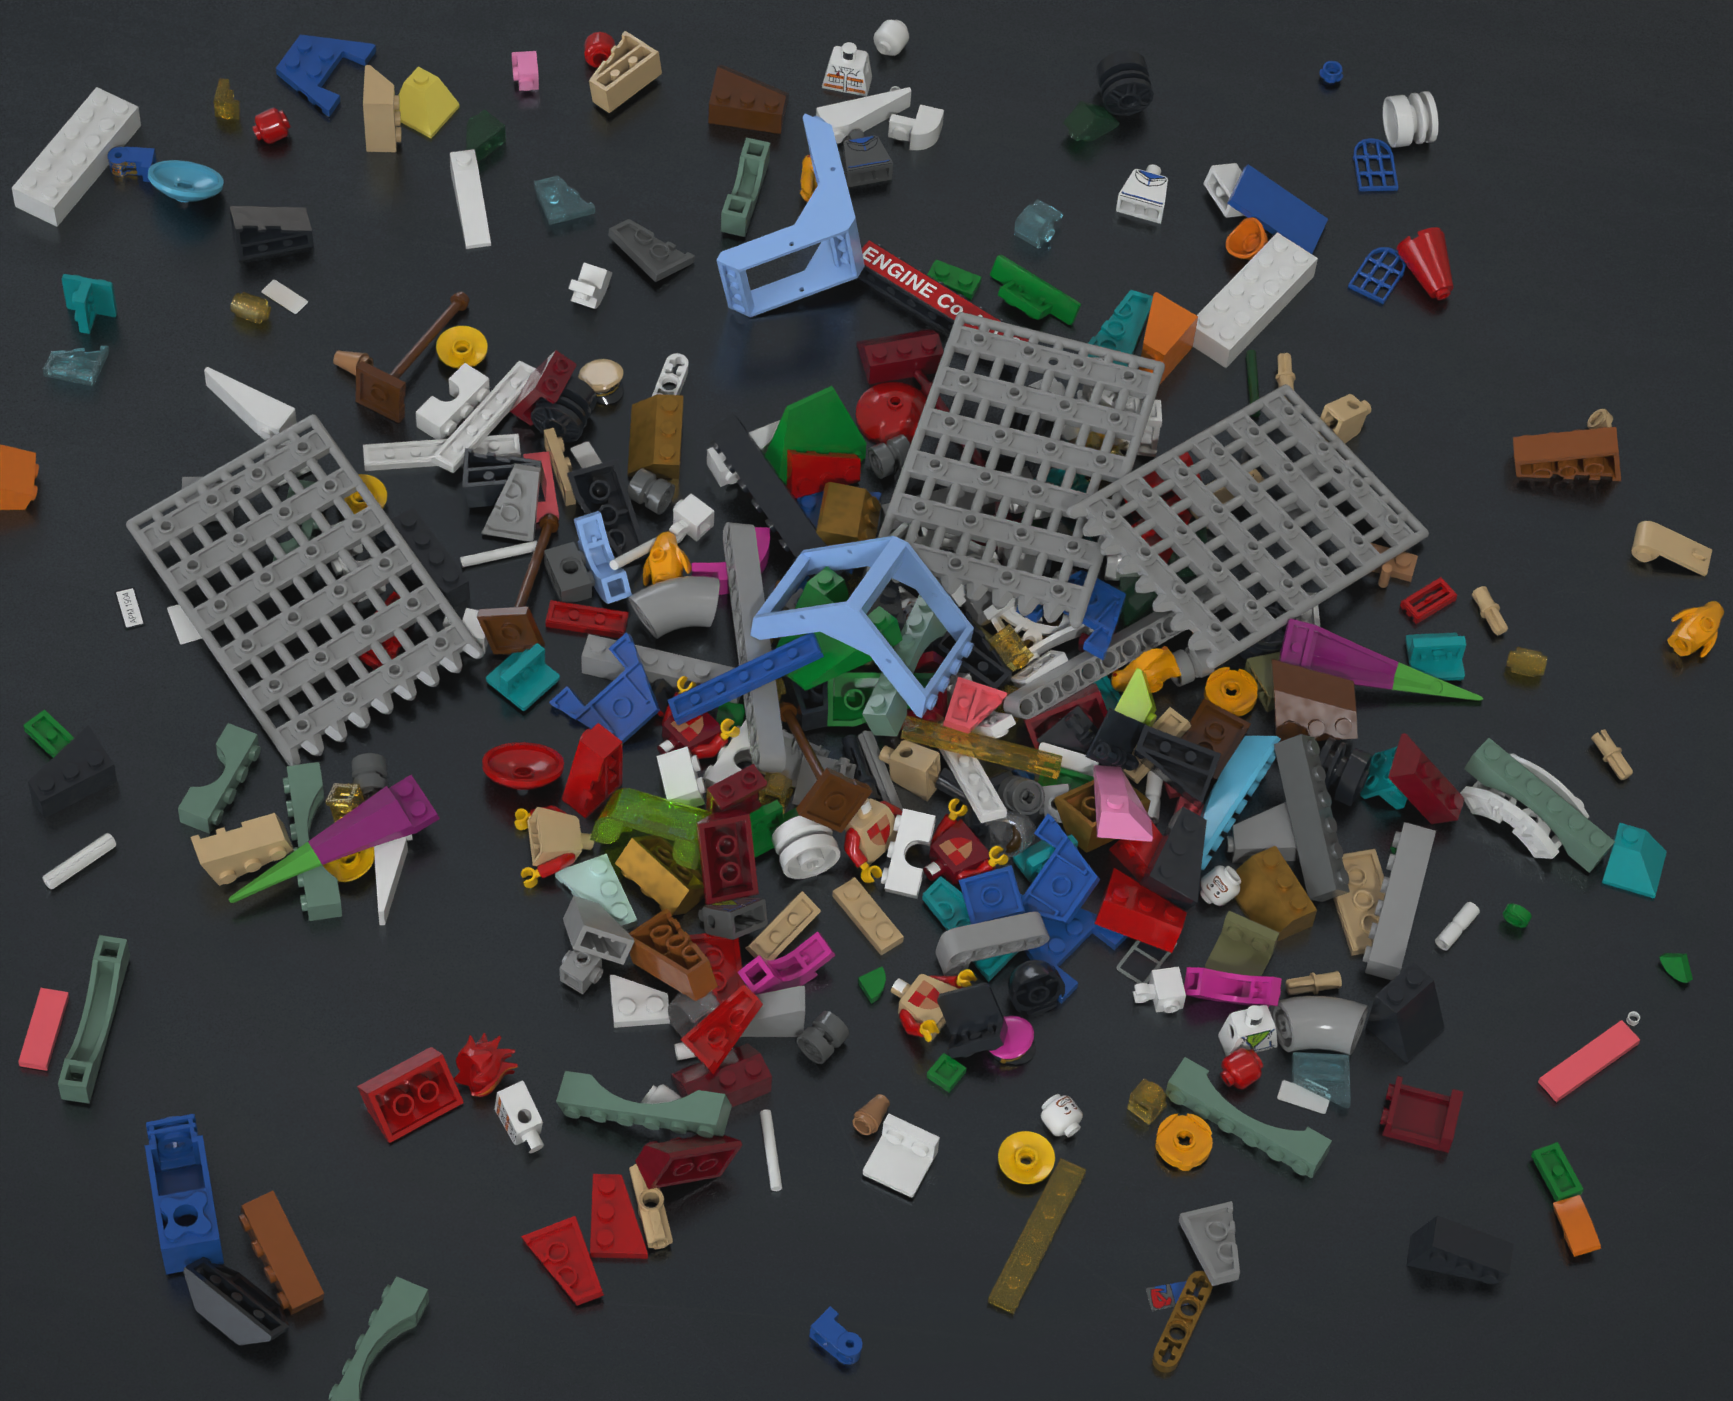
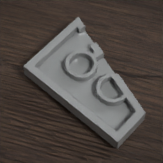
(517, 505)
(1213, 1241)

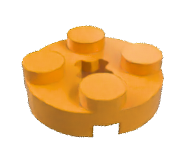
(1240, 681)
(1181, 1155)

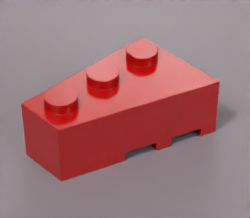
(1139, 913)

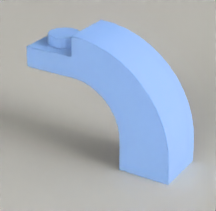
(593, 541)

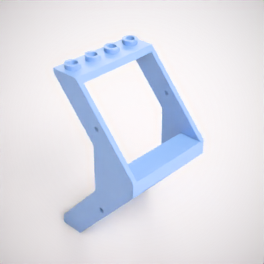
(825, 219)
(848, 621)

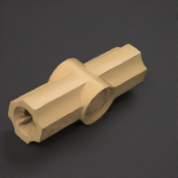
(653, 1219)

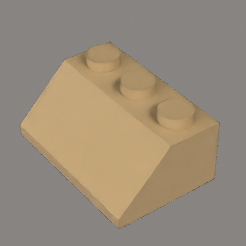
(380, 113)

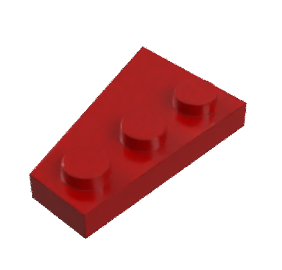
(613, 1221)

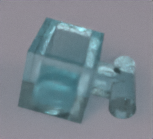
(1037, 223)

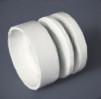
(1410, 119)

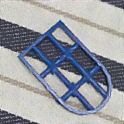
(1369, 172)
(1390, 269)

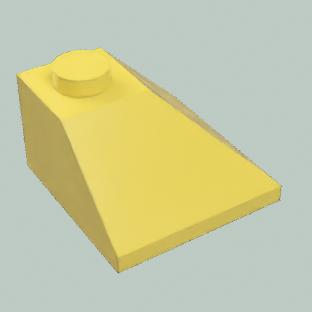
(426, 103)

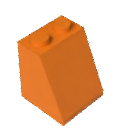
(1168, 333)
(17, 478)

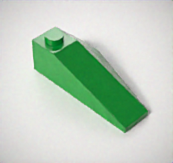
(851, 692)

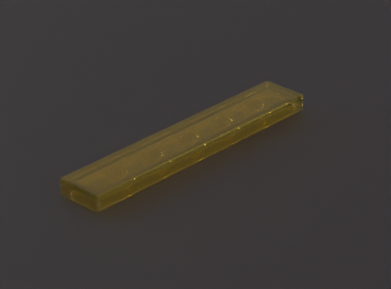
(981, 747)
(1037, 1236)

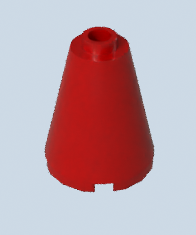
(1428, 261)

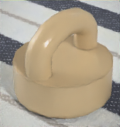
(1599, 419)

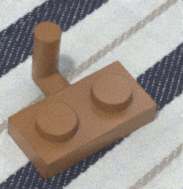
(1398, 567)

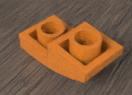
(1576, 1225)

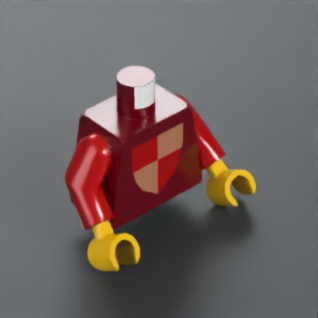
(701, 734)
(957, 851)

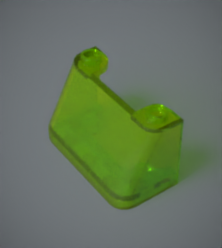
(653, 815)

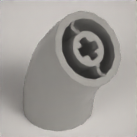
(677, 604)
(1319, 1023)

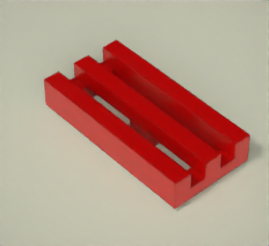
(1413, 611)

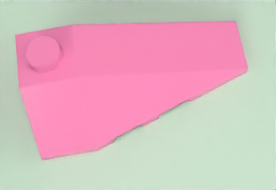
(1118, 807)

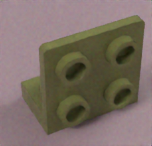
(1243, 947)

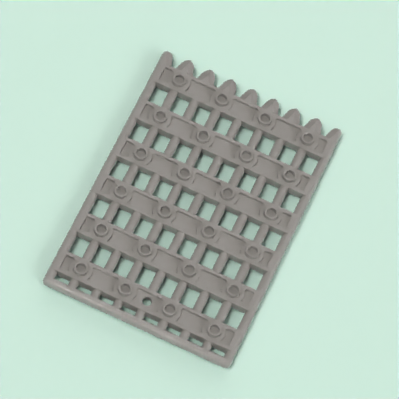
(1269, 572)
(982, 575)
(316, 608)

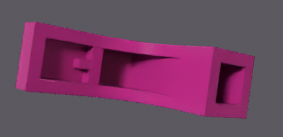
(719, 569)
(790, 970)
(1232, 987)

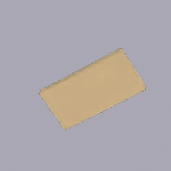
(1359, 905)

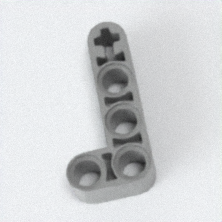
(989, 939)

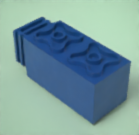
(182, 1193)

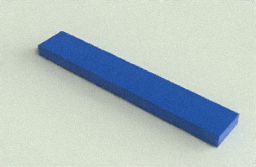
(745, 678)

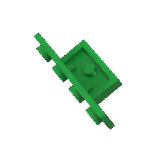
(1032, 293)
(765, 822)

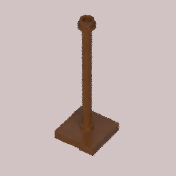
(385, 391)
(514, 627)
(833, 797)

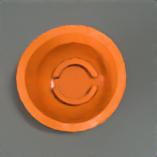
(1247, 239)

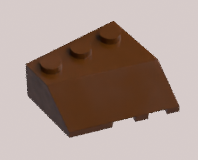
(746, 102)
(1312, 703)

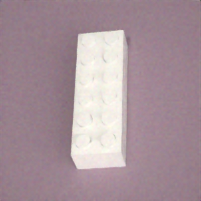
(76, 156)
(1253, 299)

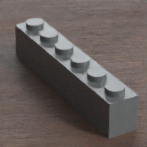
(1312, 818)

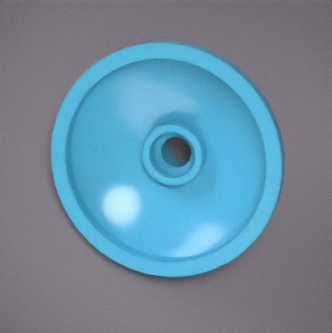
(185, 180)

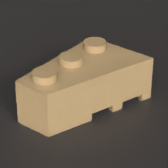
(624, 73)
(242, 849)

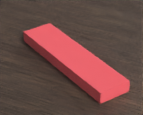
(1589, 1061)

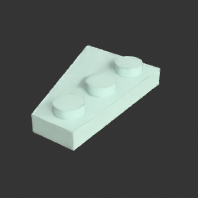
(599, 883)

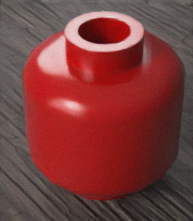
(598, 48)
(271, 125)
(1241, 1068)

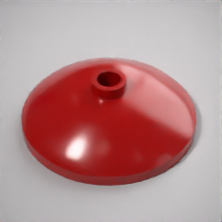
(881, 419)
(523, 765)

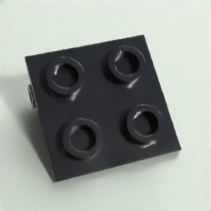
(1072, 732)
(1116, 741)

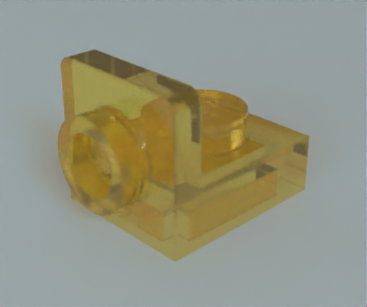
(224, 103)

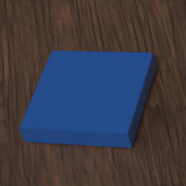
(992, 895)

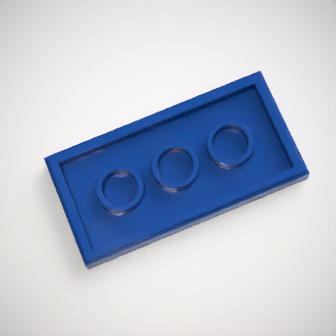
(1277, 209)

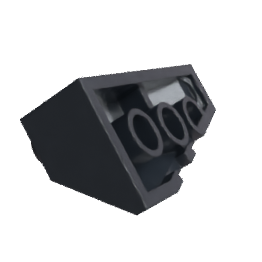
(604, 490)

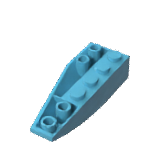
(1236, 780)

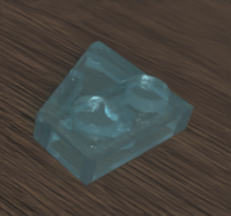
(1323, 1075)

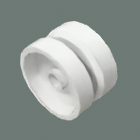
(805, 848)

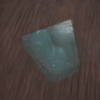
(561, 201)
(76, 365)

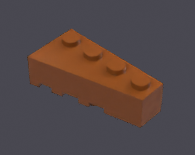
(1568, 454)
(671, 956)
(280, 1252)

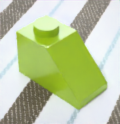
(1138, 700)

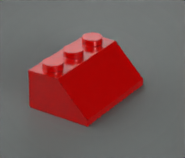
(410, 1094)

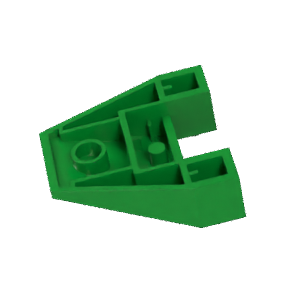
(816, 425)
(838, 657)

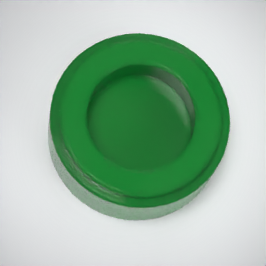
(1517, 915)

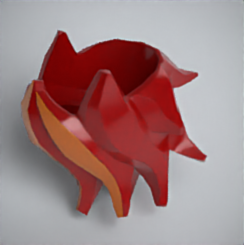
(483, 1065)

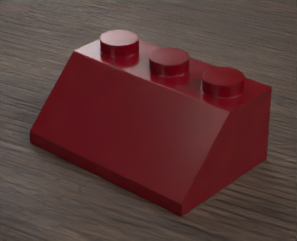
(900, 355)
(1088, 699)
(1424, 783)
(727, 856)
(739, 1077)
(686, 1159)

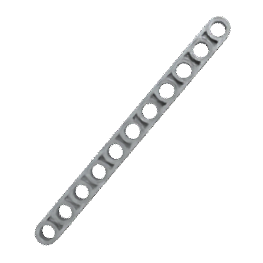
(746, 600)
(1093, 666)

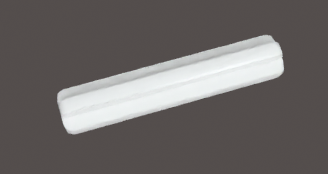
(79, 861)

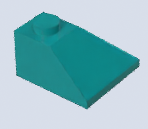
(1634, 861)

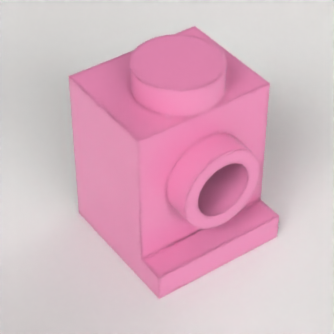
(525, 70)

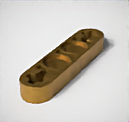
(1182, 1321)

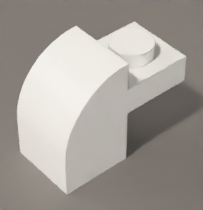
(920, 132)
(590, 285)

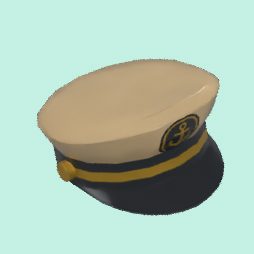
(604, 378)

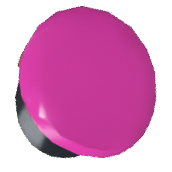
(1018, 1044)

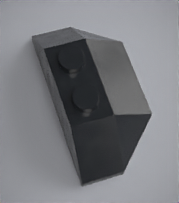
(234, 1303)

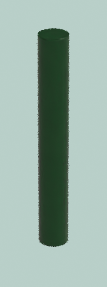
(1252, 378)

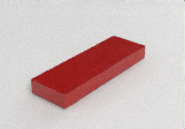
(586, 619)

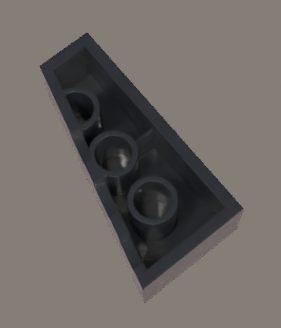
(430, 554)
(810, 704)

